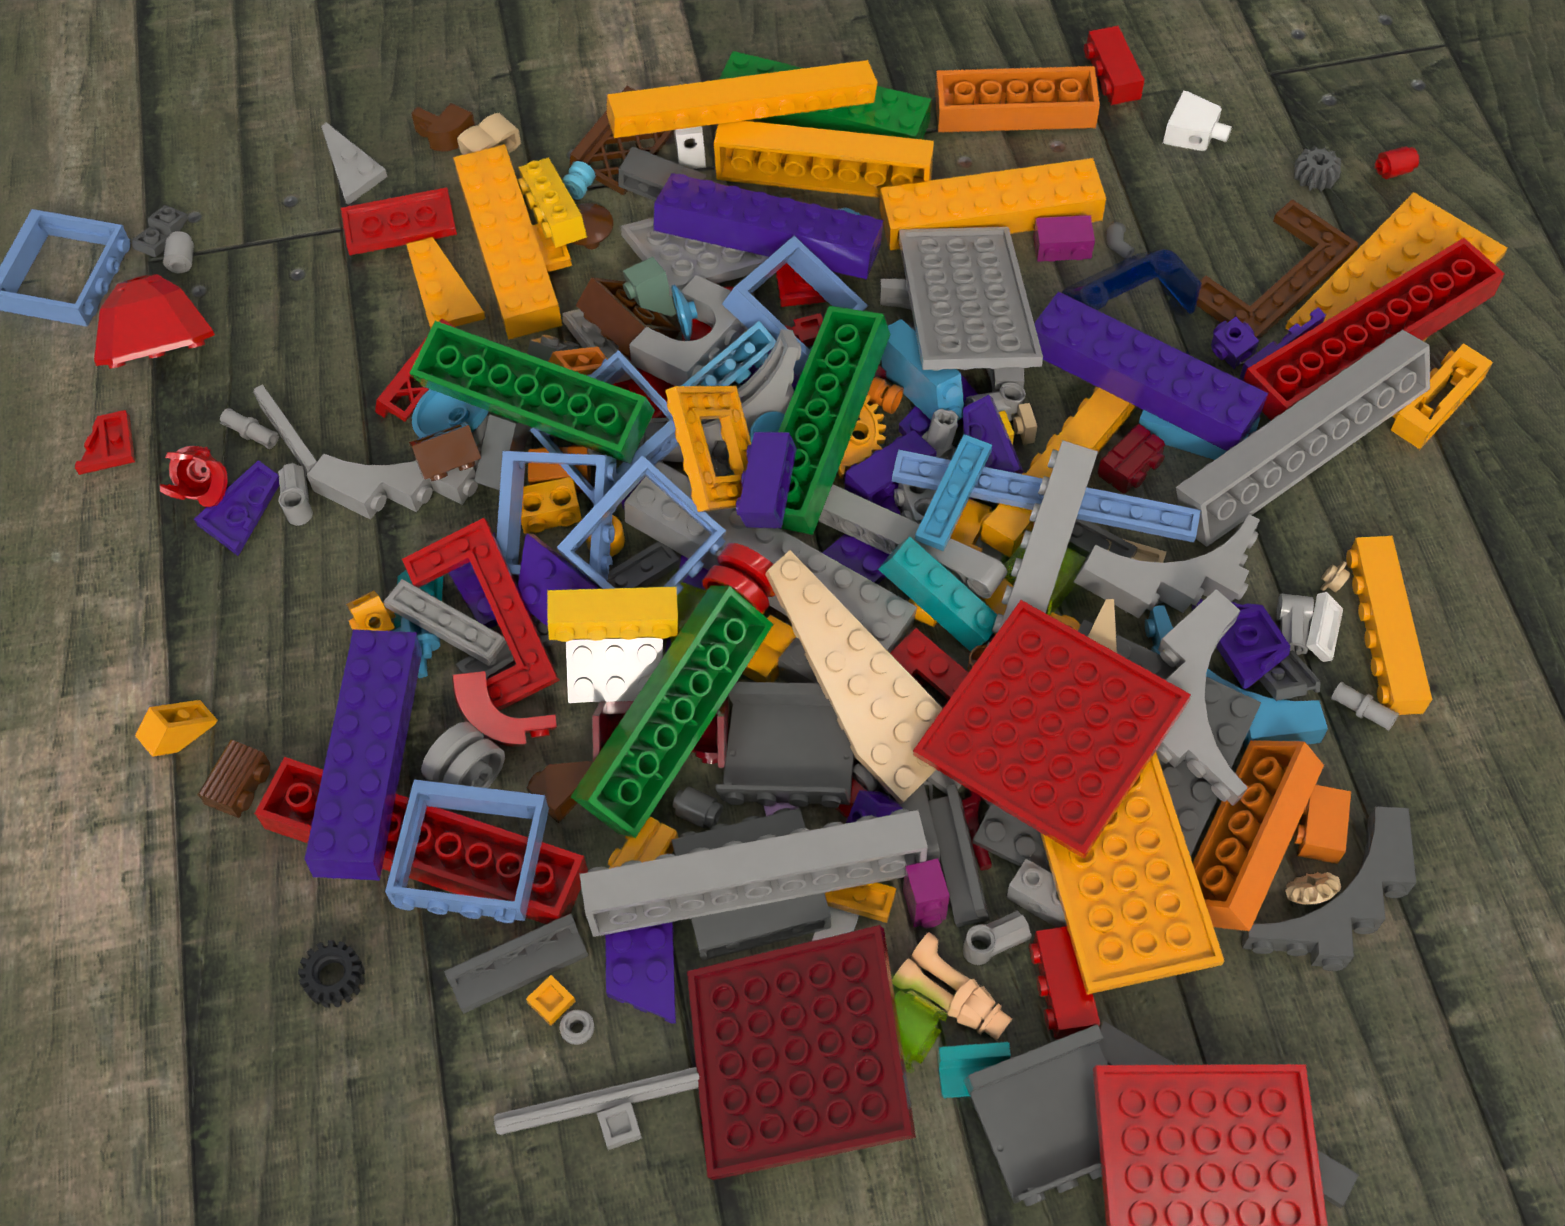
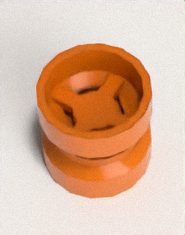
(885, 395)

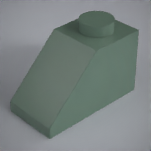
(649, 287)

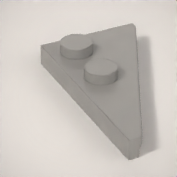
(353, 167)

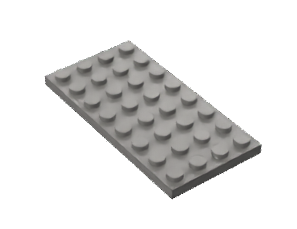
(968, 299)

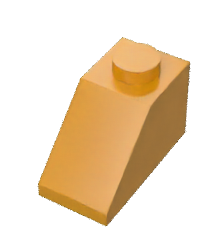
(173, 726)

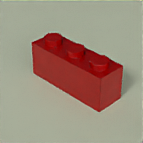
(1114, 65)
(1062, 984)

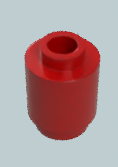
(1397, 162)

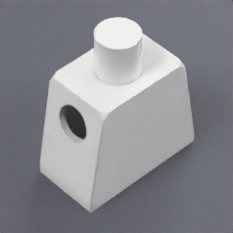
(1195, 123)
(690, 157)

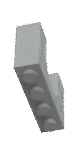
(680, 360)

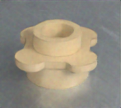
(1335, 577)

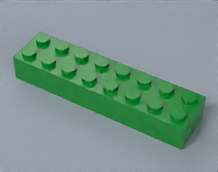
(890, 115)
(533, 391)
(828, 407)
(672, 711)

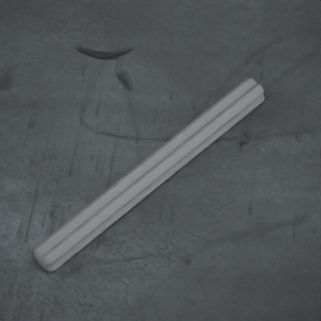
(596, 1101)

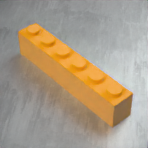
(1388, 625)

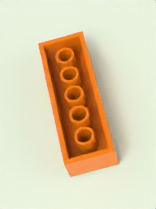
(1016, 99)
(1253, 835)

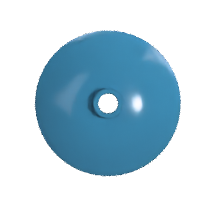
(439, 411)

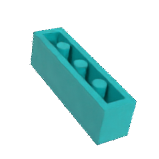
(939, 593)

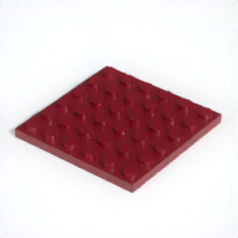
(799, 1054)

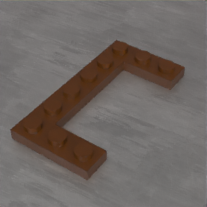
(1329, 251)

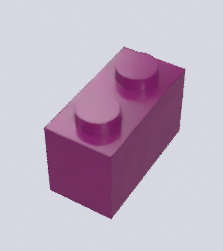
(1064, 238)
(926, 893)

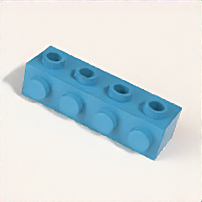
(736, 359)

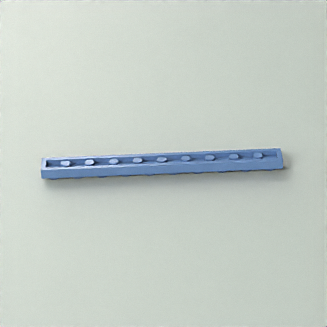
(1023, 490)

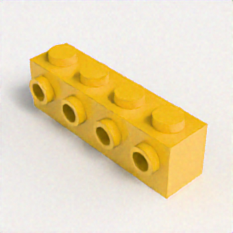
(551, 202)
(612, 613)

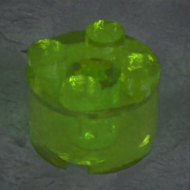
(917, 1026)

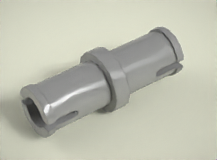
(249, 428)
(1365, 706)

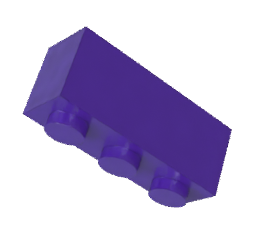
(874, 475)
(766, 480)

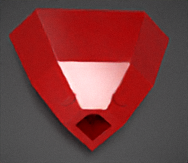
(146, 320)

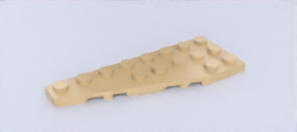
(868, 688)

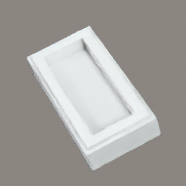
(1324, 627)

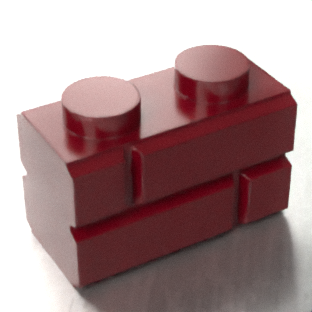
(1131, 459)

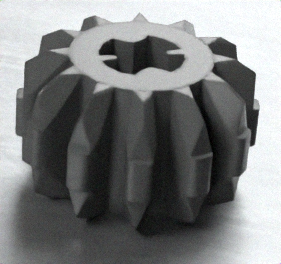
(1317, 168)

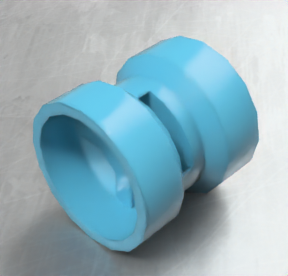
(578, 179)

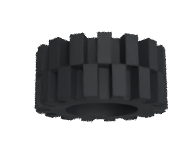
(318, 960)

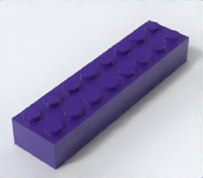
(765, 223)
(1148, 372)
(364, 756)

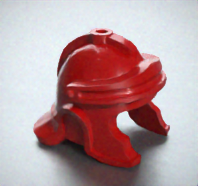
(192, 479)

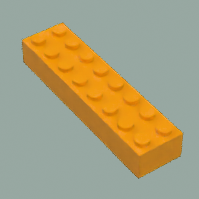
(818, 158)
(994, 199)
(507, 242)

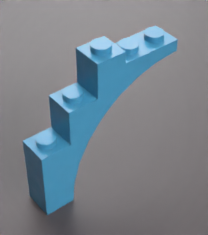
(1274, 719)

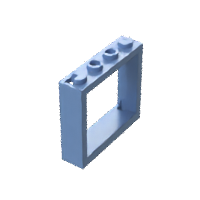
(26, 248)
(811, 269)
(653, 449)
(512, 497)
(614, 497)
(473, 800)

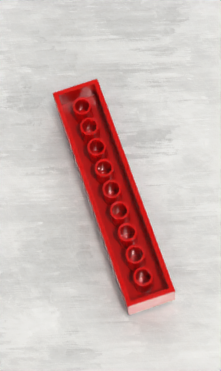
(1413, 302)
(450, 850)

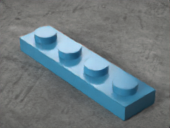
(953, 492)

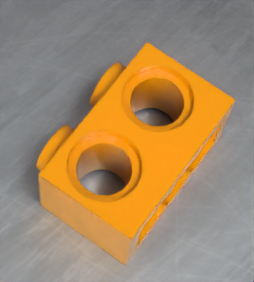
(547, 499)

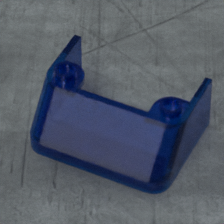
(1134, 271)

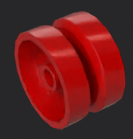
(744, 572)

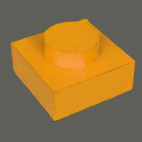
(550, 1000)

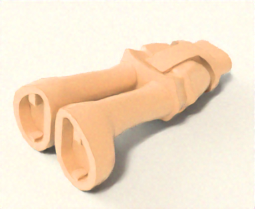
(970, 1004)

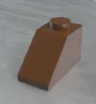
(557, 785)

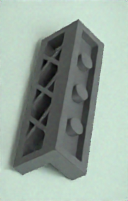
(958, 859)
(516, 963)

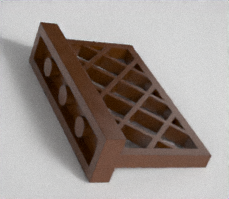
(600, 135)

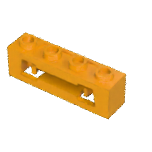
(1468, 372)

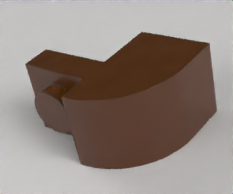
(442, 129)

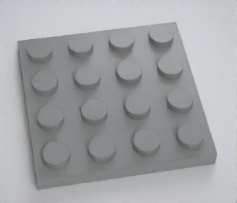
(686, 257)

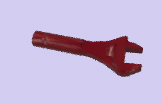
(971, 809)

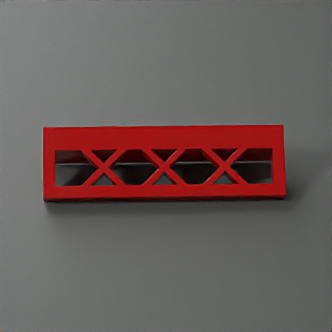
(400, 387)

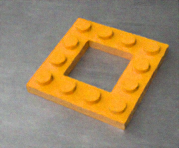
(687, 407)

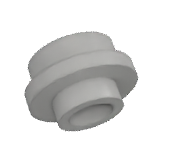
(574, 1017)

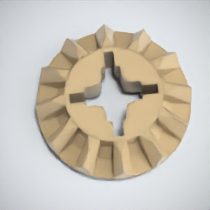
(1313, 888)

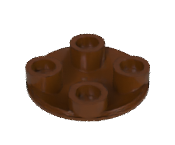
(597, 224)

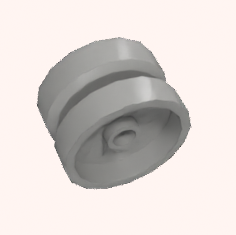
(463, 758)

